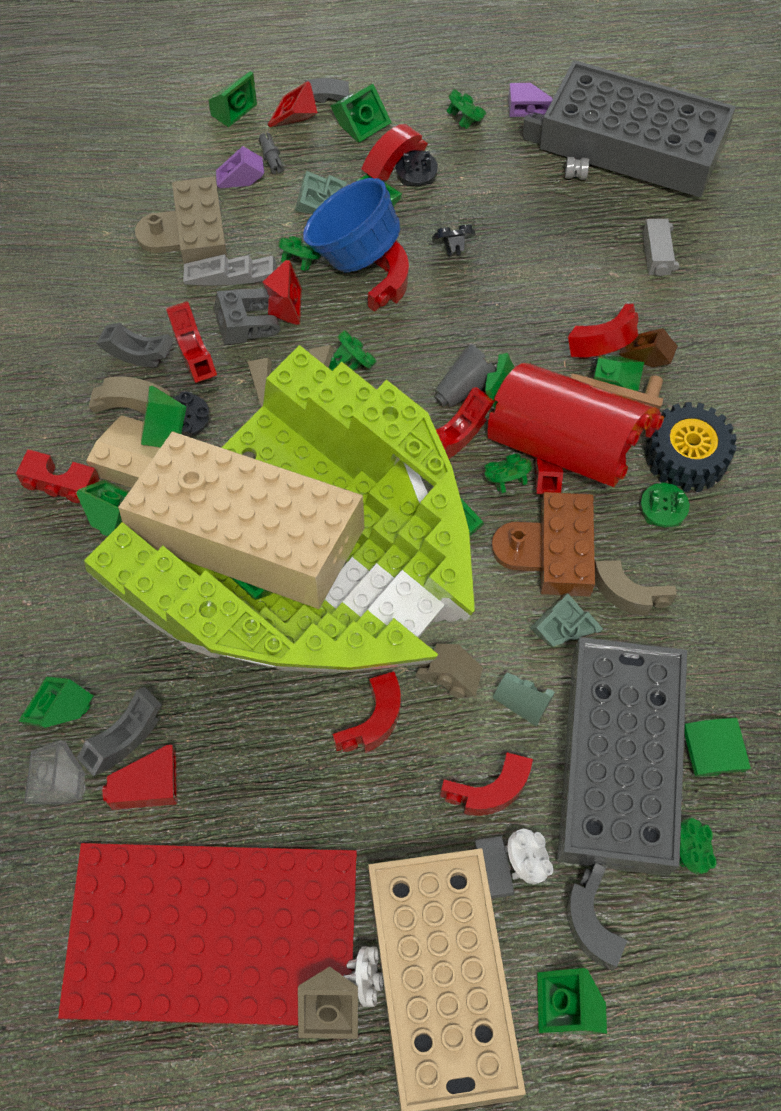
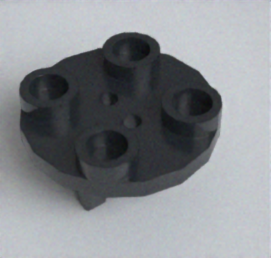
(417, 168)
(454, 239)
(197, 410)

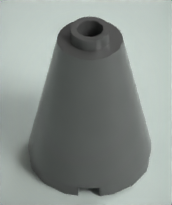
(466, 373)

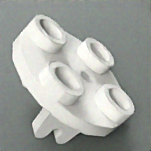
(529, 856)
(366, 975)

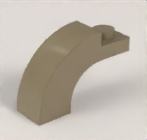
(121, 392)
(628, 595)

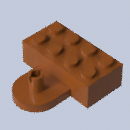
(556, 547)

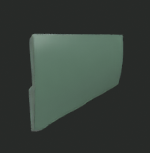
(315, 191)
(564, 622)
(523, 698)

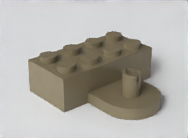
(192, 227)

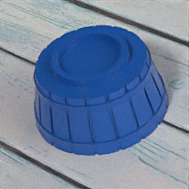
(354, 225)

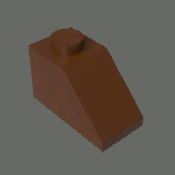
(652, 348)

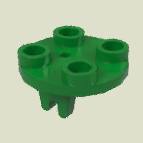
(465, 104)
(295, 246)
(352, 351)
(507, 470)
(653, 504)
(696, 847)

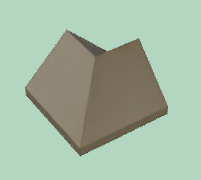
(328, 1007)

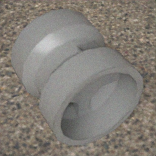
(576, 168)

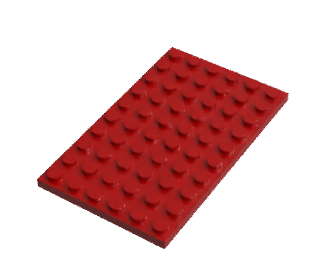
(204, 932)

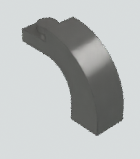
(124, 736)
(589, 934)

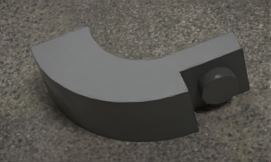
(133, 347)

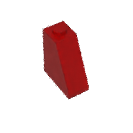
(144, 782)

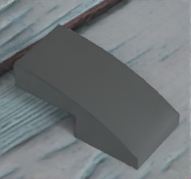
(329, 88)
(496, 866)

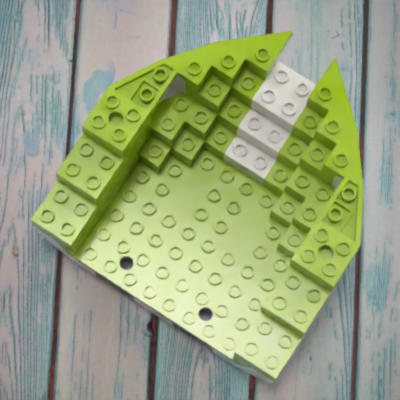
(398, 578)

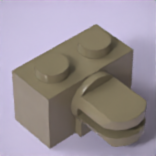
(453, 670)

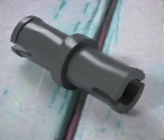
(271, 153)

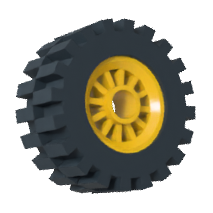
(690, 464)

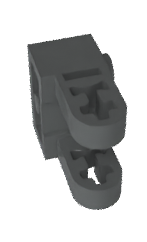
(233, 321)

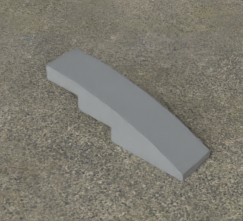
(221, 271)

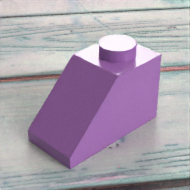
(527, 99)
(240, 169)

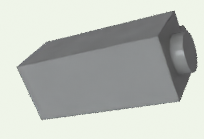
(659, 247)

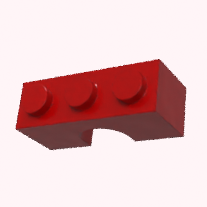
(37, 473)

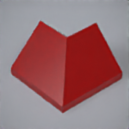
(295, 106)
(284, 293)

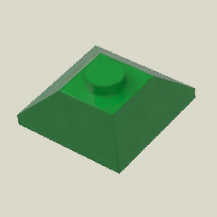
(234, 100)
(361, 113)
(619, 371)
(101, 505)
(56, 703)
(570, 1003)

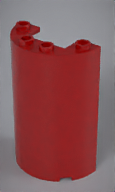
(569, 422)

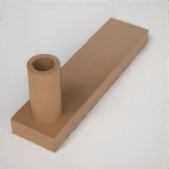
(650, 397)

